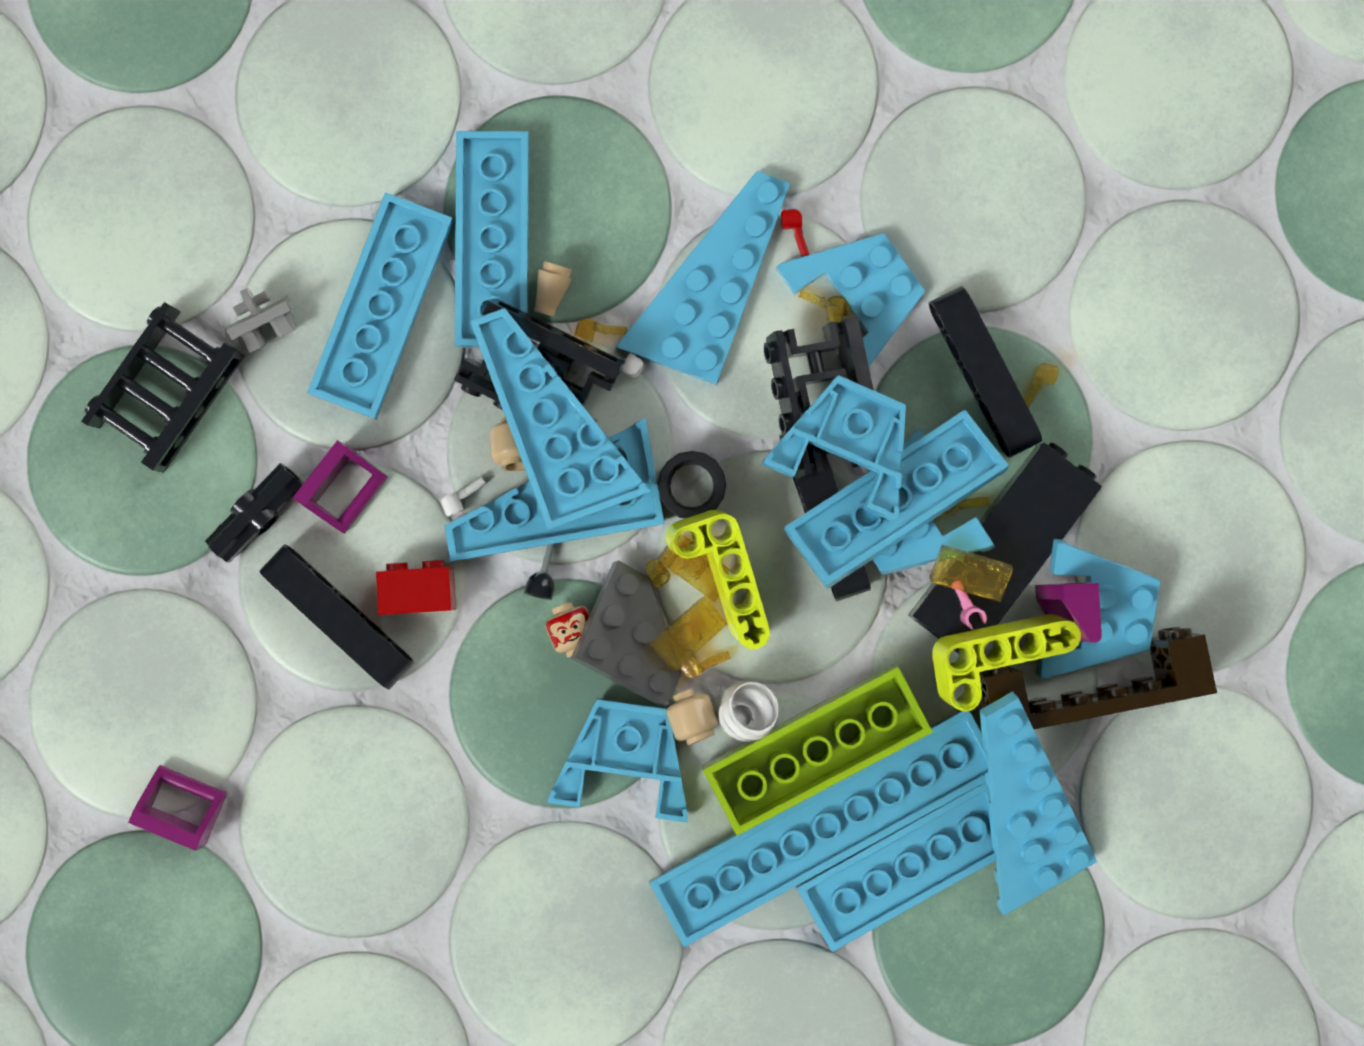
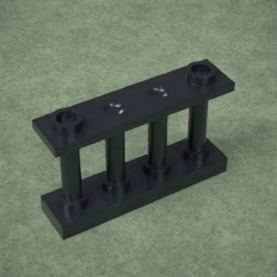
(199, 390)

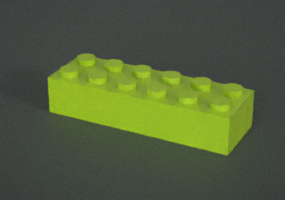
(816, 749)

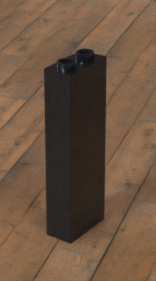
(1022, 523)

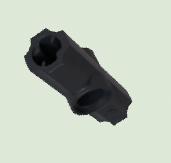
(254, 513)

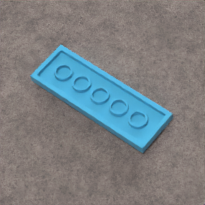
(490, 225)
(380, 306)
(935, 476)
(901, 869)

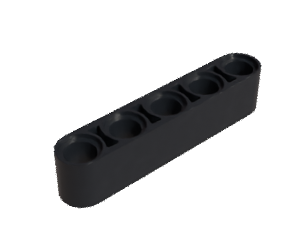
(985, 371)
(812, 492)
(336, 616)

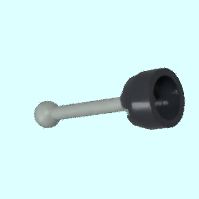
(540, 583)

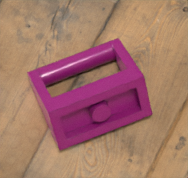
(326, 473)
(1075, 603)
(170, 826)

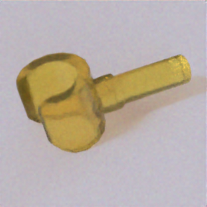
(835, 305)
(587, 328)
(1043, 373)
(970, 502)
(657, 573)
(694, 668)

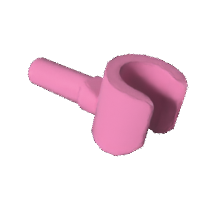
(968, 609)

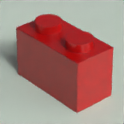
(415, 590)

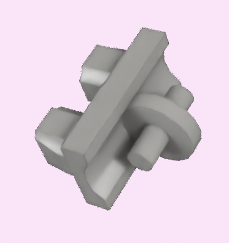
(247, 329)

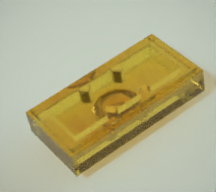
(693, 570)
(971, 573)
(688, 633)

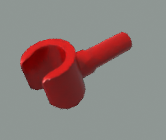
(793, 220)

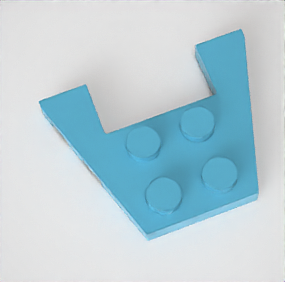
(869, 278)
(856, 427)
(926, 542)
(1126, 609)
(627, 742)

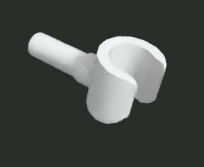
(633, 366)
(452, 502)

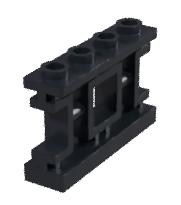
(551, 345)
(792, 392)

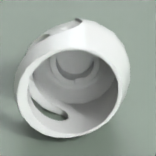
(748, 711)

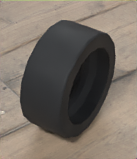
(688, 458)

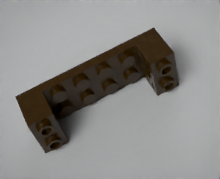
(1180, 671)

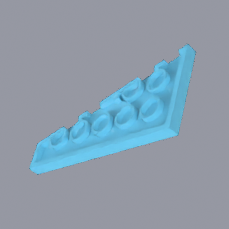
(703, 302)
(560, 444)
(517, 522)
(1030, 817)

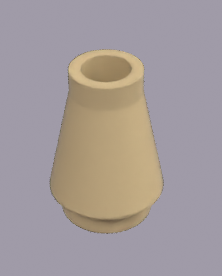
(551, 287)

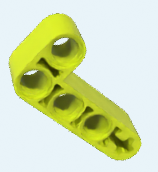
(726, 581)
(1005, 653)

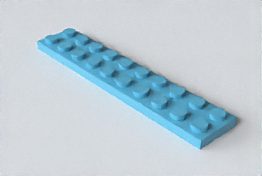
(822, 830)

